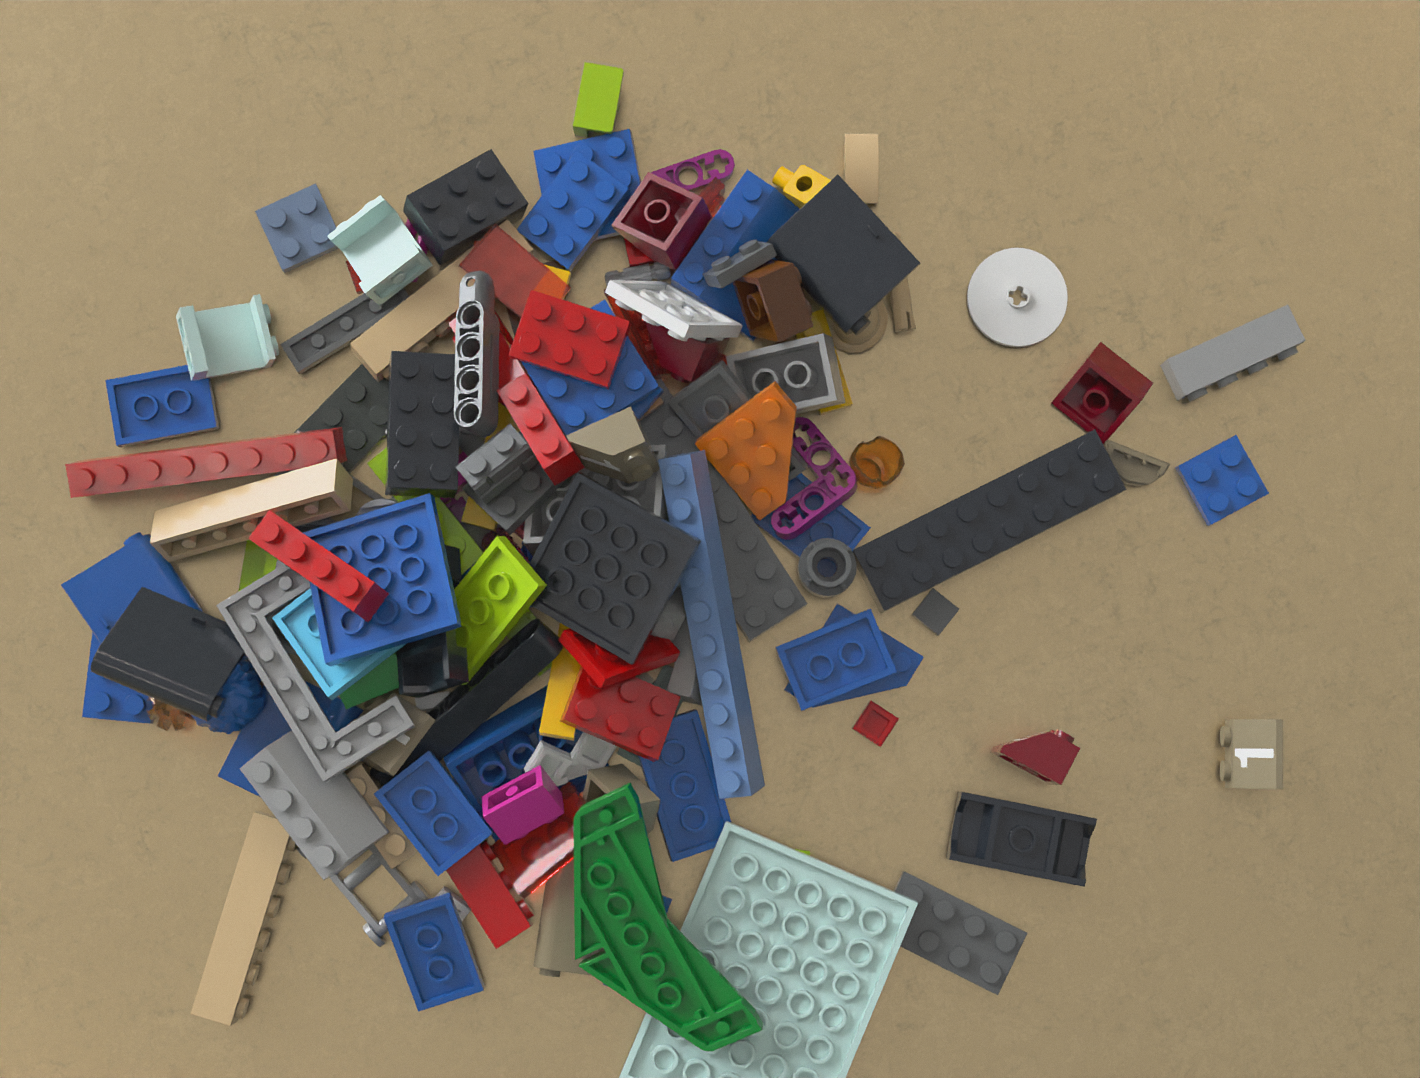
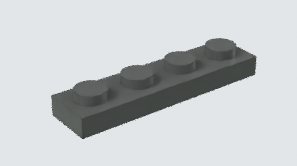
(337, 330)

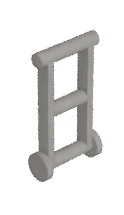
(373, 928)

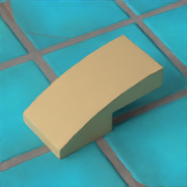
(862, 165)

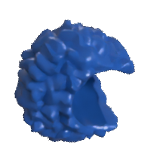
(242, 700)

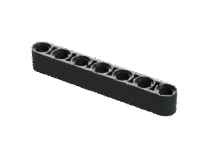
(485, 693)

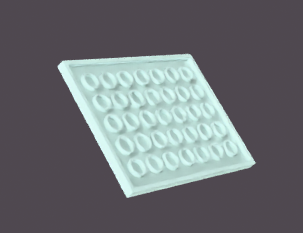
(798, 946)

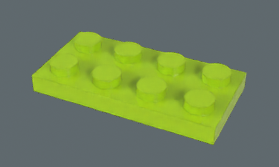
(493, 600)

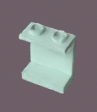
(380, 250)
(227, 339)

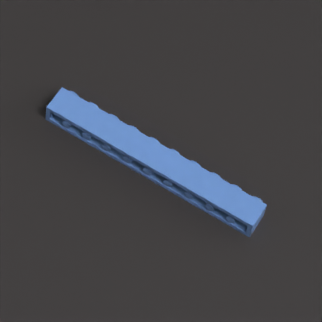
(713, 628)

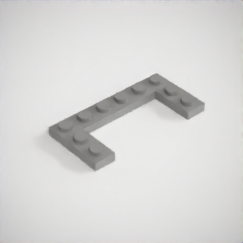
(327, 749)

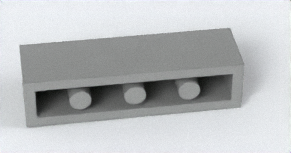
(1232, 353)

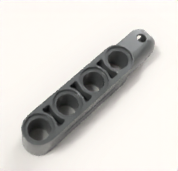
(469, 401)

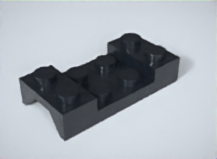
(434, 661)
(1020, 838)

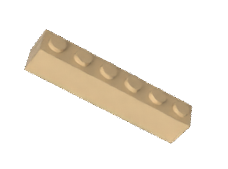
(418, 317)
(235, 513)
(244, 921)

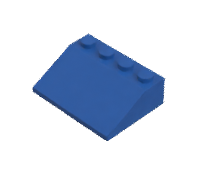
(749, 213)
(502, 748)

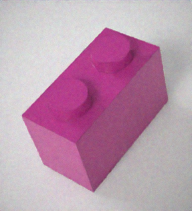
(522, 805)

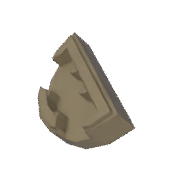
(1133, 466)

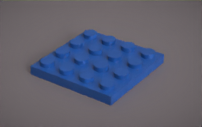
(405, 556)

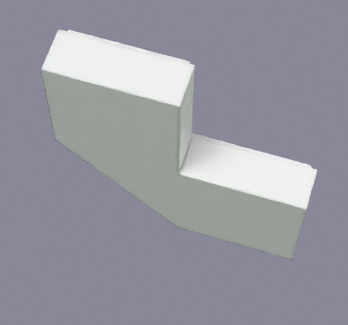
(563, 766)

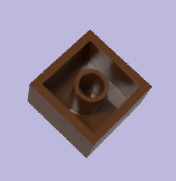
(773, 301)

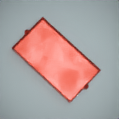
(512, 270)

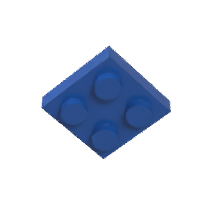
(1222, 480)

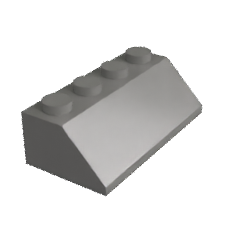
(323, 819)

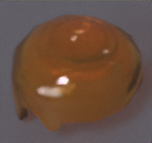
(877, 462)

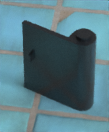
(843, 255)
(170, 654)

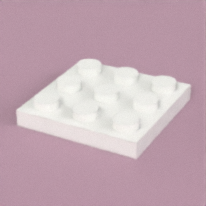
(673, 309)

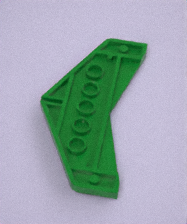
(644, 952)

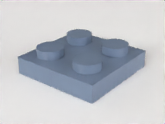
(298, 227)

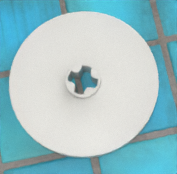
(994, 309)

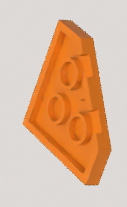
(755, 449)

